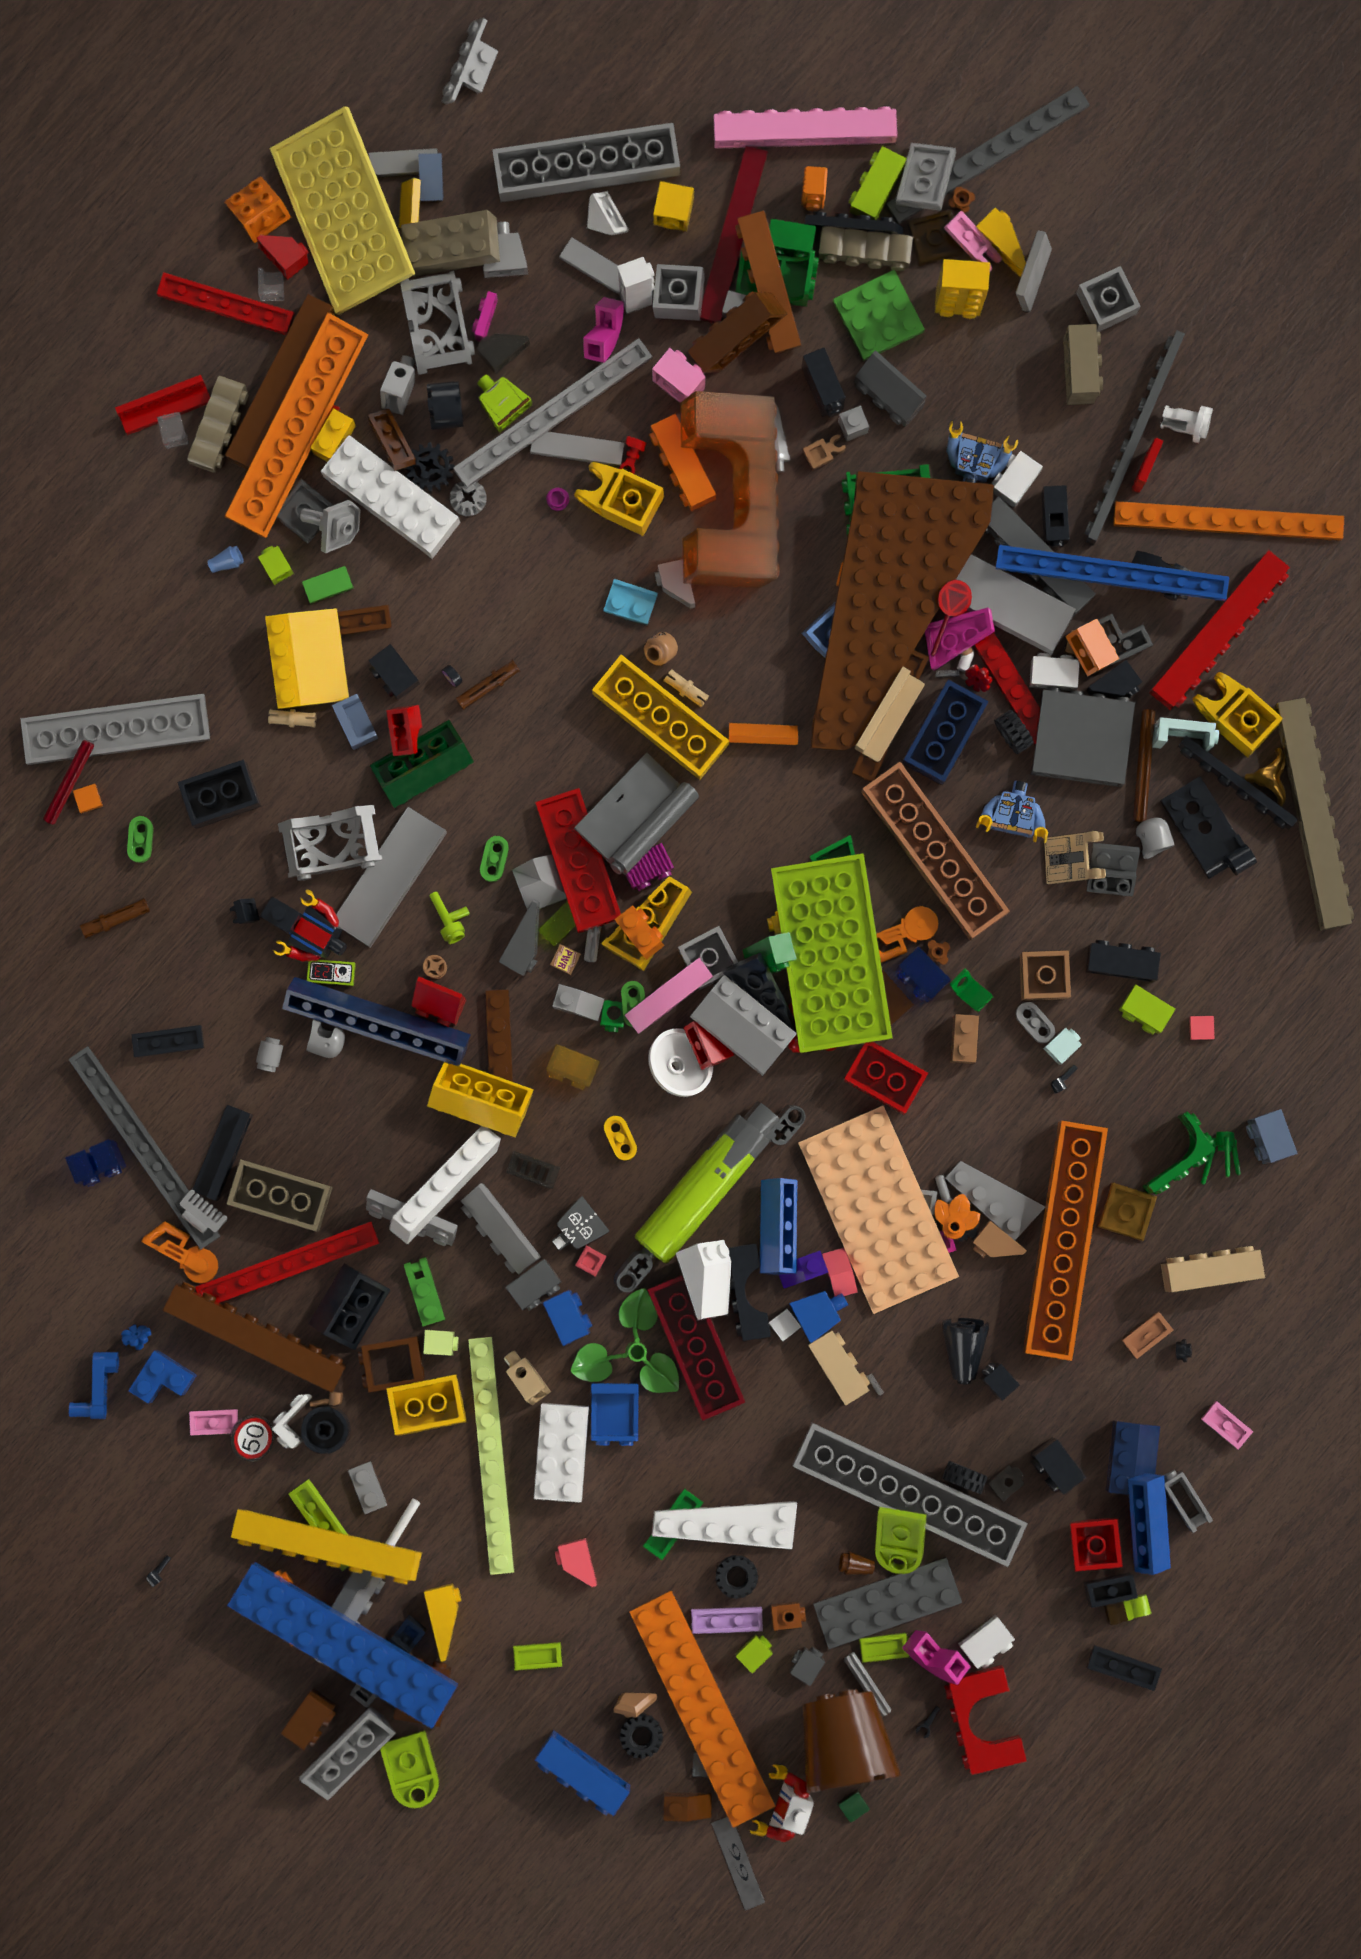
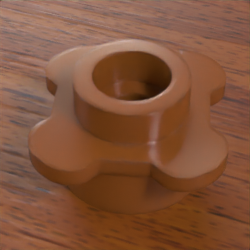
(959, 193)
(942, 947)

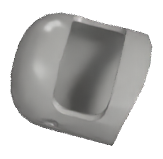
(1154, 836)
(325, 1042)

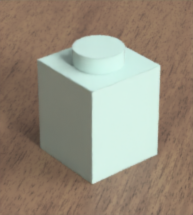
(1063, 1045)

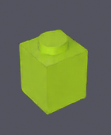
(275, 564)
(754, 1652)

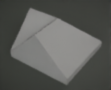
(539, 881)

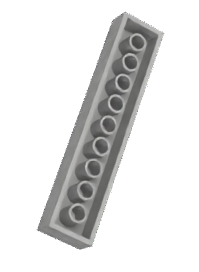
(904, 1489)

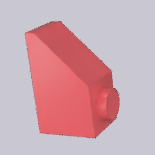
(577, 1561)

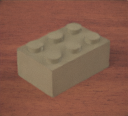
(1082, 364)

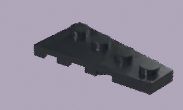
(862, 222)
(757, 981)

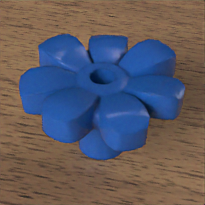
(135, 1336)

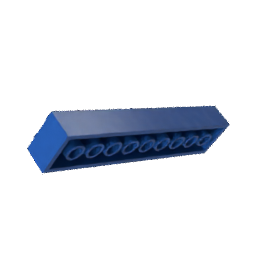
(343, 1644)

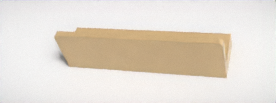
(890, 715)

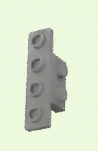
(473, 63)

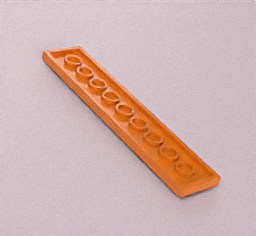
(296, 425)
(702, 1708)

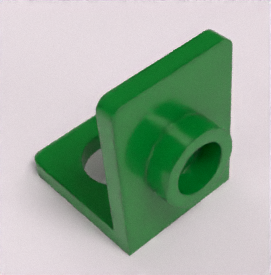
(971, 991)
(609, 1024)

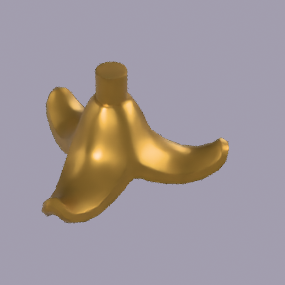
(1270, 777)

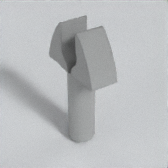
(943, 1190)

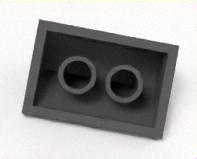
(889, 389)

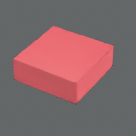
(1201, 1027)
(590, 1261)

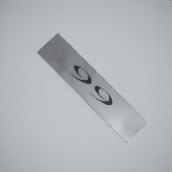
(738, 1863)

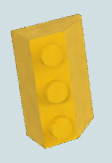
(426, 1405)

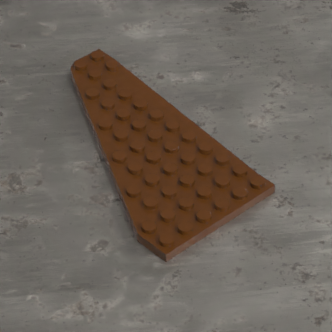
(898, 554)

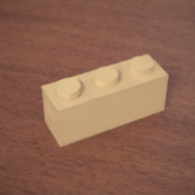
(839, 1367)

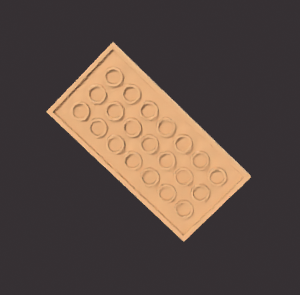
(878, 1209)

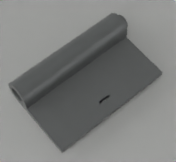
(632, 824)

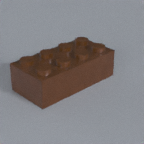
(737, 331)

